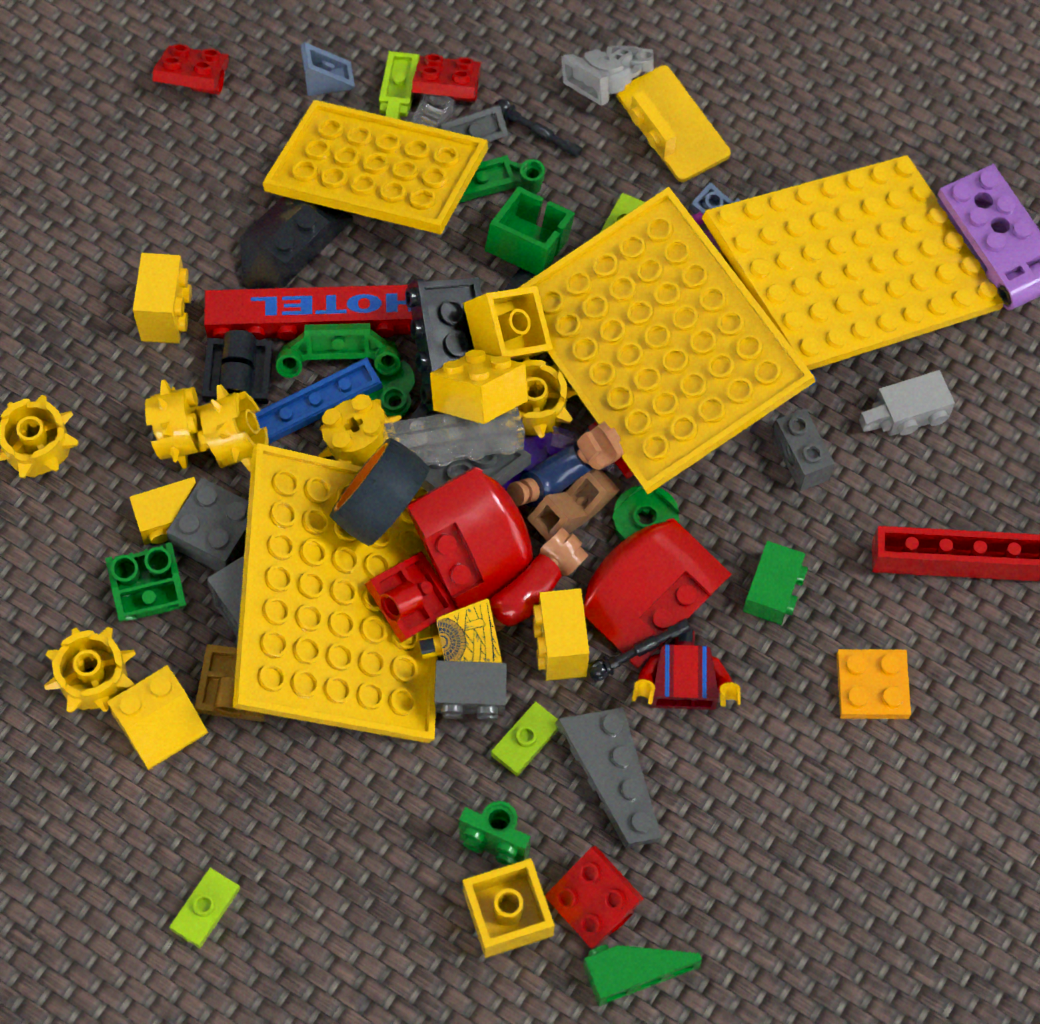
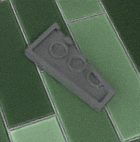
(613, 770)

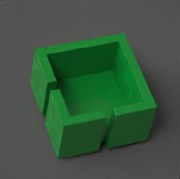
(520, 240)

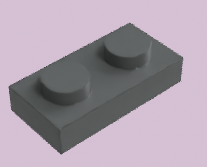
(482, 124)

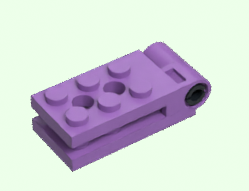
(996, 233)

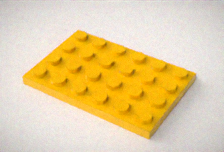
(376, 166)

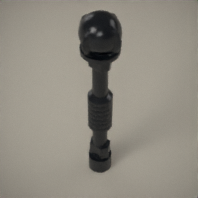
(509, 113)
(600, 668)

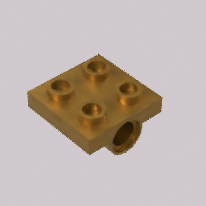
(217, 685)

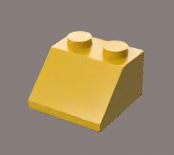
(157, 717)

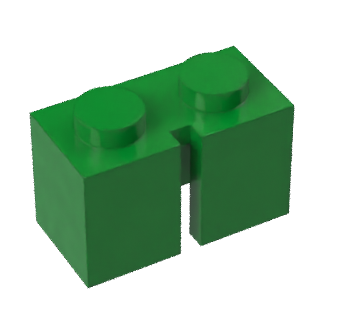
(774, 583)

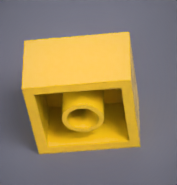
(161, 298)
(508, 323)
(479, 386)
(561, 634)
(508, 908)

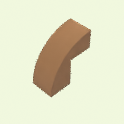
(575, 505)

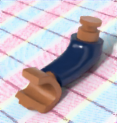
(551, 476)

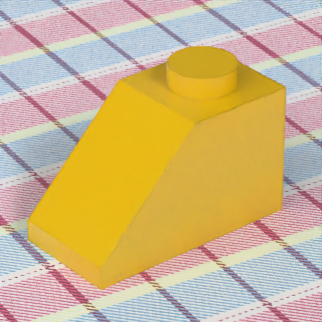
(159, 507)

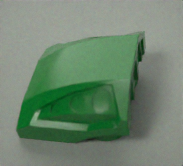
(145, 586)

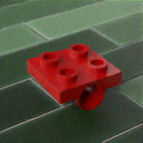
(192, 68)
(447, 77)
(410, 596)
(594, 897)

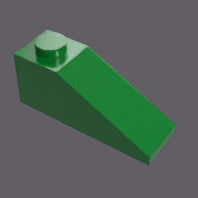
(630, 969)

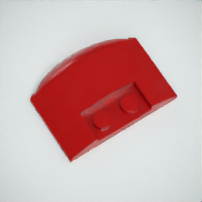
(472, 536)
(650, 585)

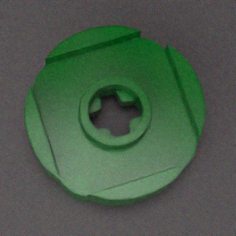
(635, 501)

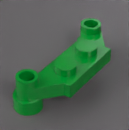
(503, 174)
(338, 342)

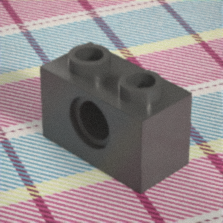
(803, 449)

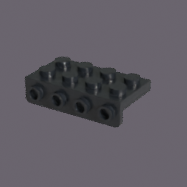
(439, 325)

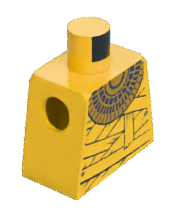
(464, 636)

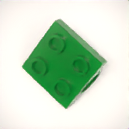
(479, 833)

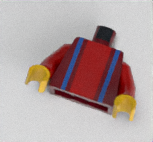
(685, 678)

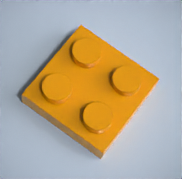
(873, 684)

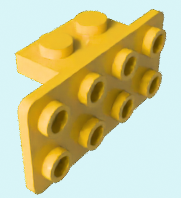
(673, 123)

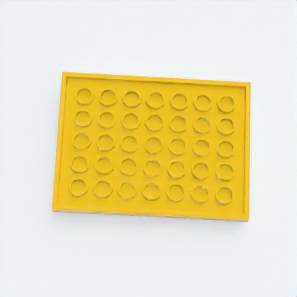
(853, 261)
(664, 340)
(307, 623)

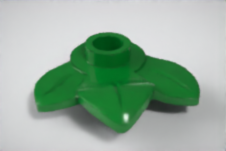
(395, 388)

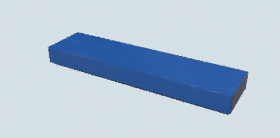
(312, 402)

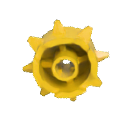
(546, 398)
(174, 423)
(231, 428)
(354, 429)
(34, 437)
(85, 651)

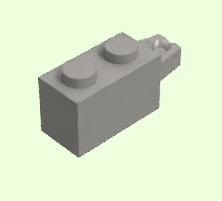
(909, 405)

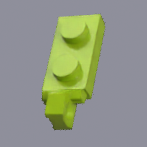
(396, 87)

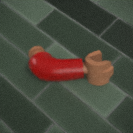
(556, 559)

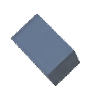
(325, 71)

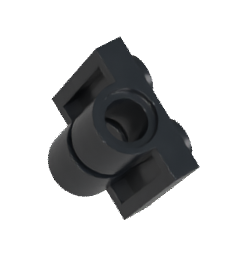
(239, 365)

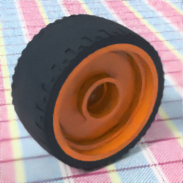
(380, 492)

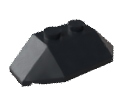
(287, 241)

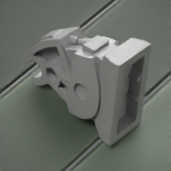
(605, 71)

